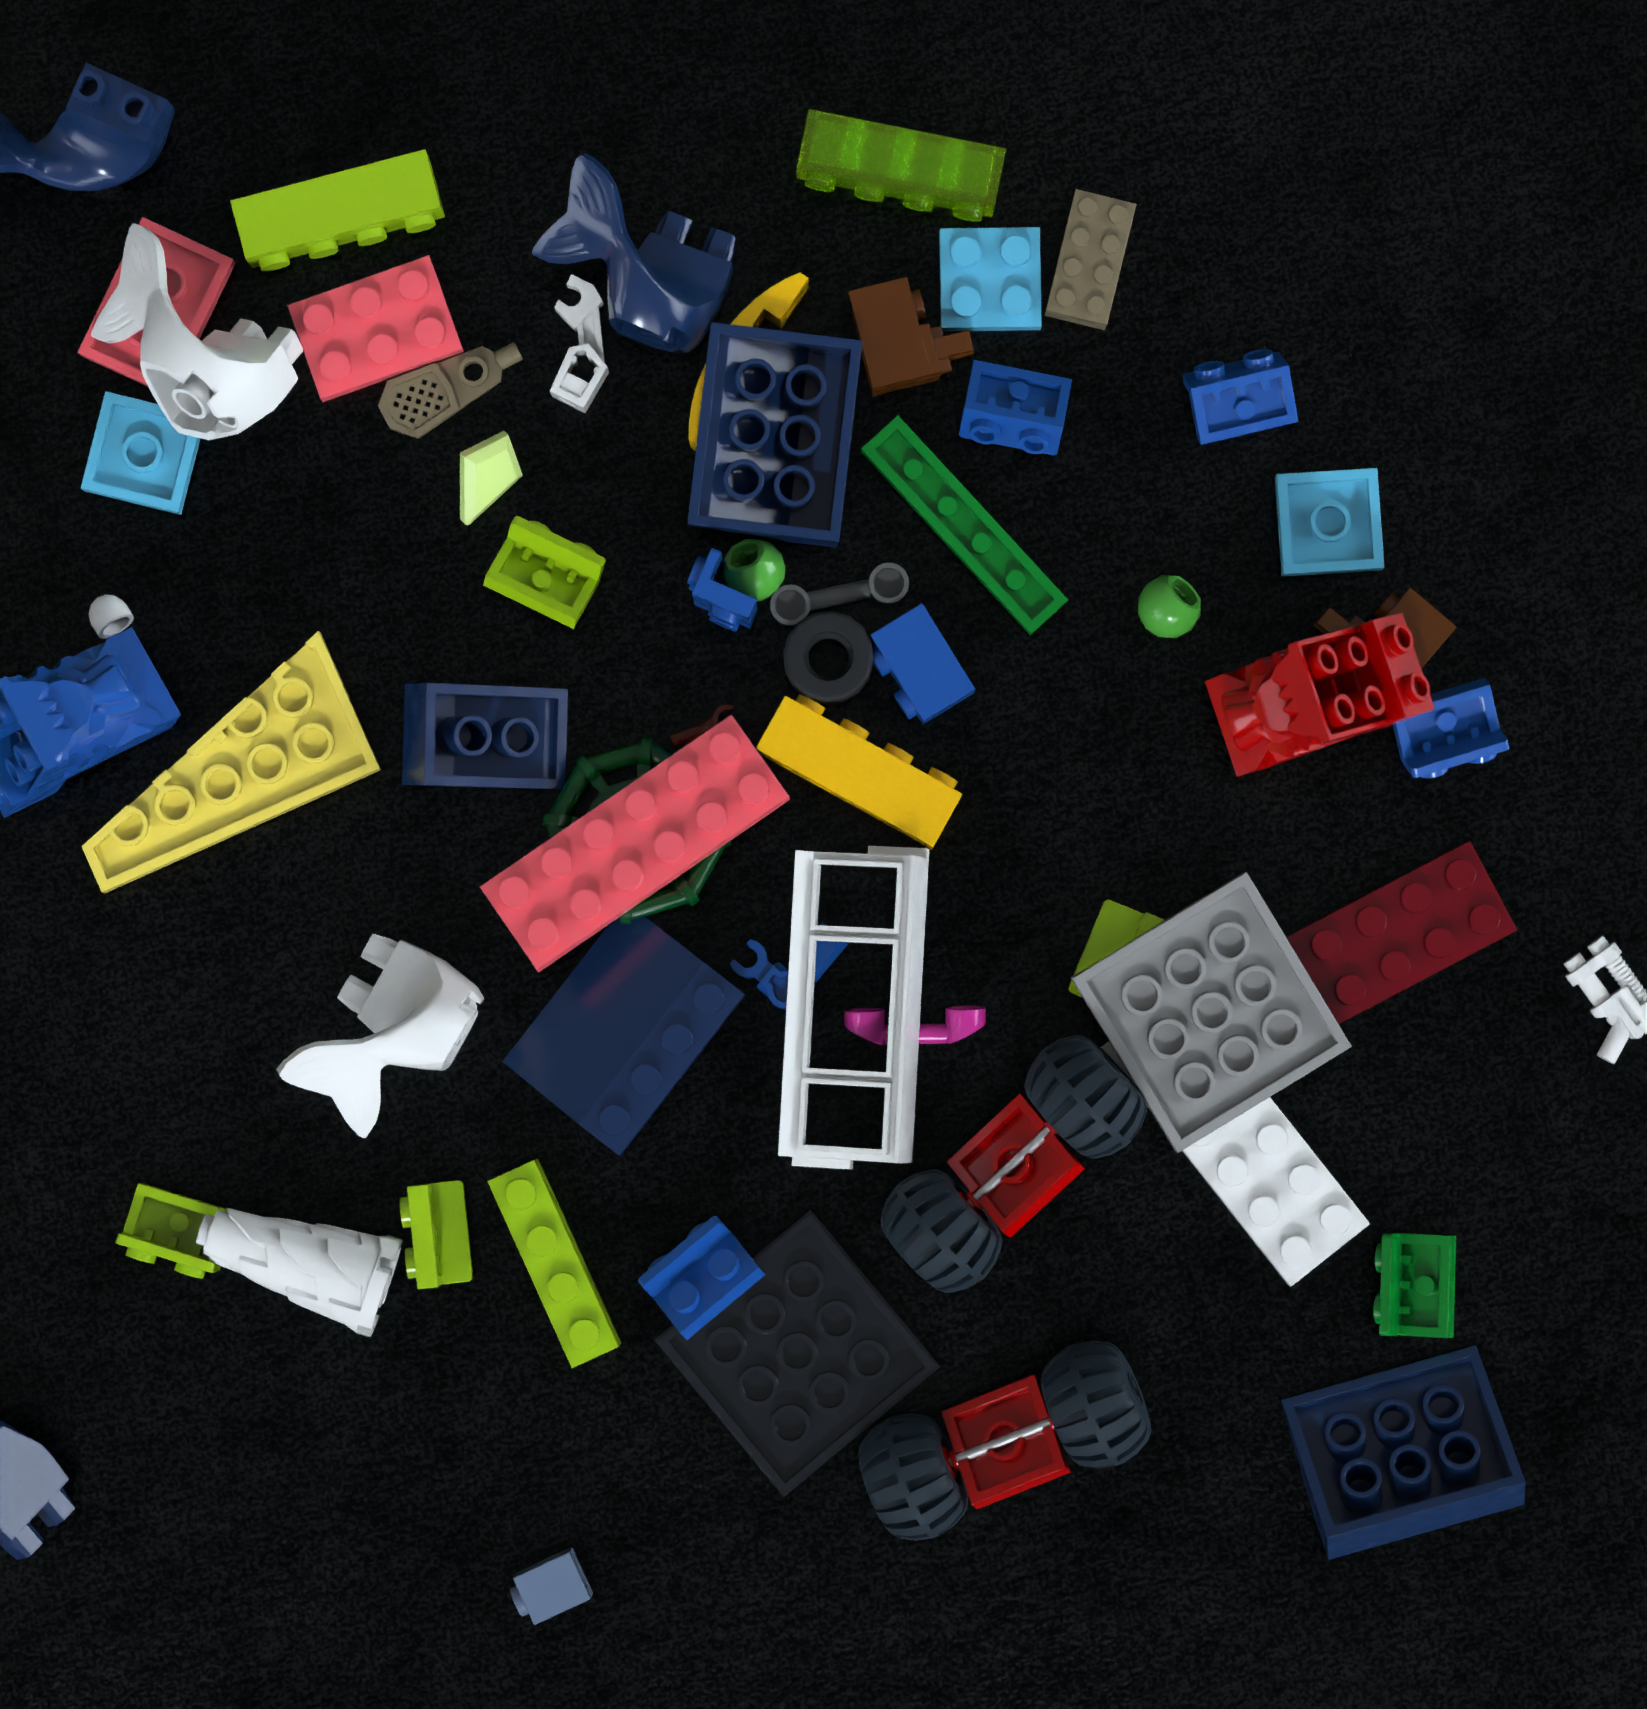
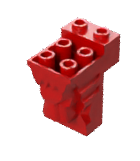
(1320, 693)

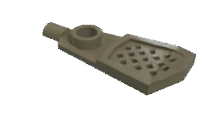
(451, 385)

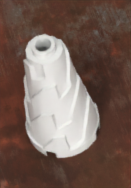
(314, 1265)

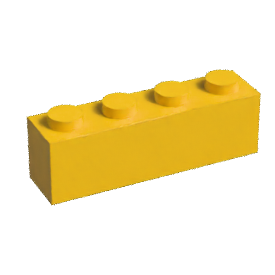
(858, 771)

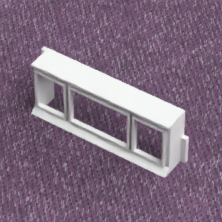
(904, 1008)

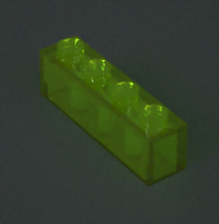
(900, 165)

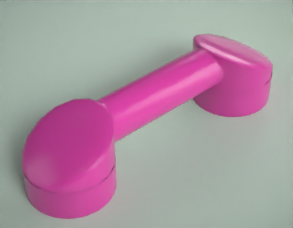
(959, 1024)

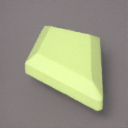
(486, 474)

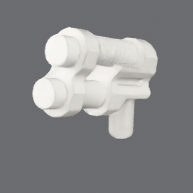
(1623, 1008)

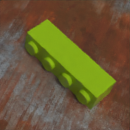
(338, 210)
(554, 1263)

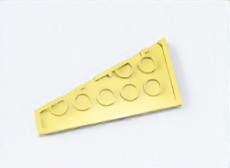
(259, 761)

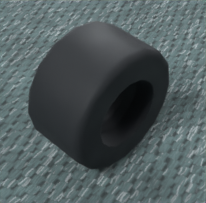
(839, 628)

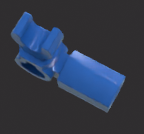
(774, 978)

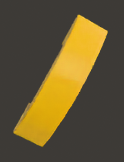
(774, 305)

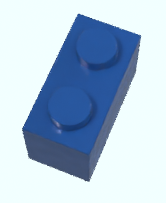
(920, 665)

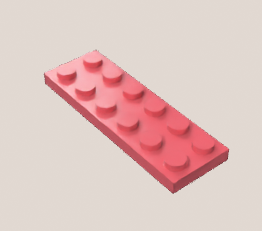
(635, 843)

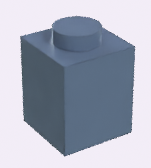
(550, 1586)

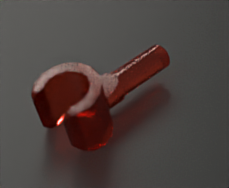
(696, 731)

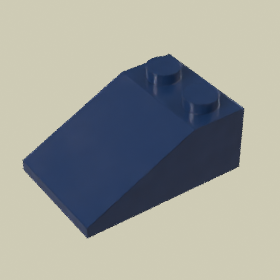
(484, 736)

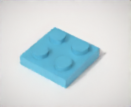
(990, 279)
(139, 455)
(1329, 522)

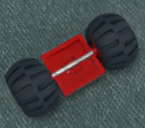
(1013, 1164)
(1004, 1441)

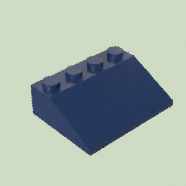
(775, 434)
(623, 1030)
(1404, 1452)

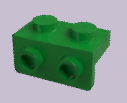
(1416, 1285)

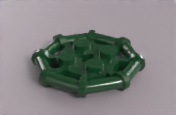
(589, 771)

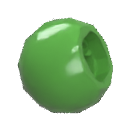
(754, 568)
(1169, 606)

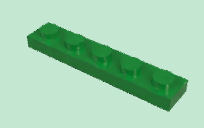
(964, 525)

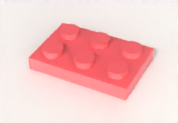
(194, 286)
(375, 328)

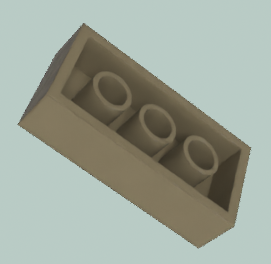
(1090, 259)

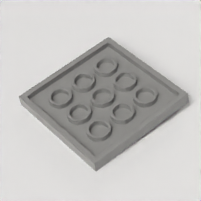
(1211, 1012)

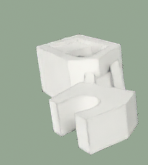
(586, 320)

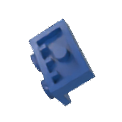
(1241, 396)
(1015, 408)
(700, 1276)

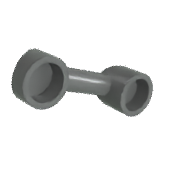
(886, 585)

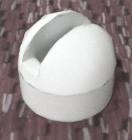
(109, 616)

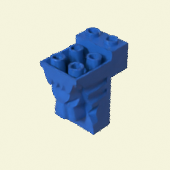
(77, 717)

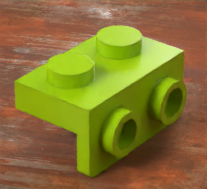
(545, 571)
(167, 1227)
(438, 1234)

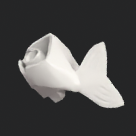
(203, 385)
(418, 1019)

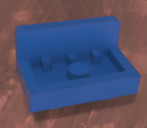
(724, 605)
(1455, 733)

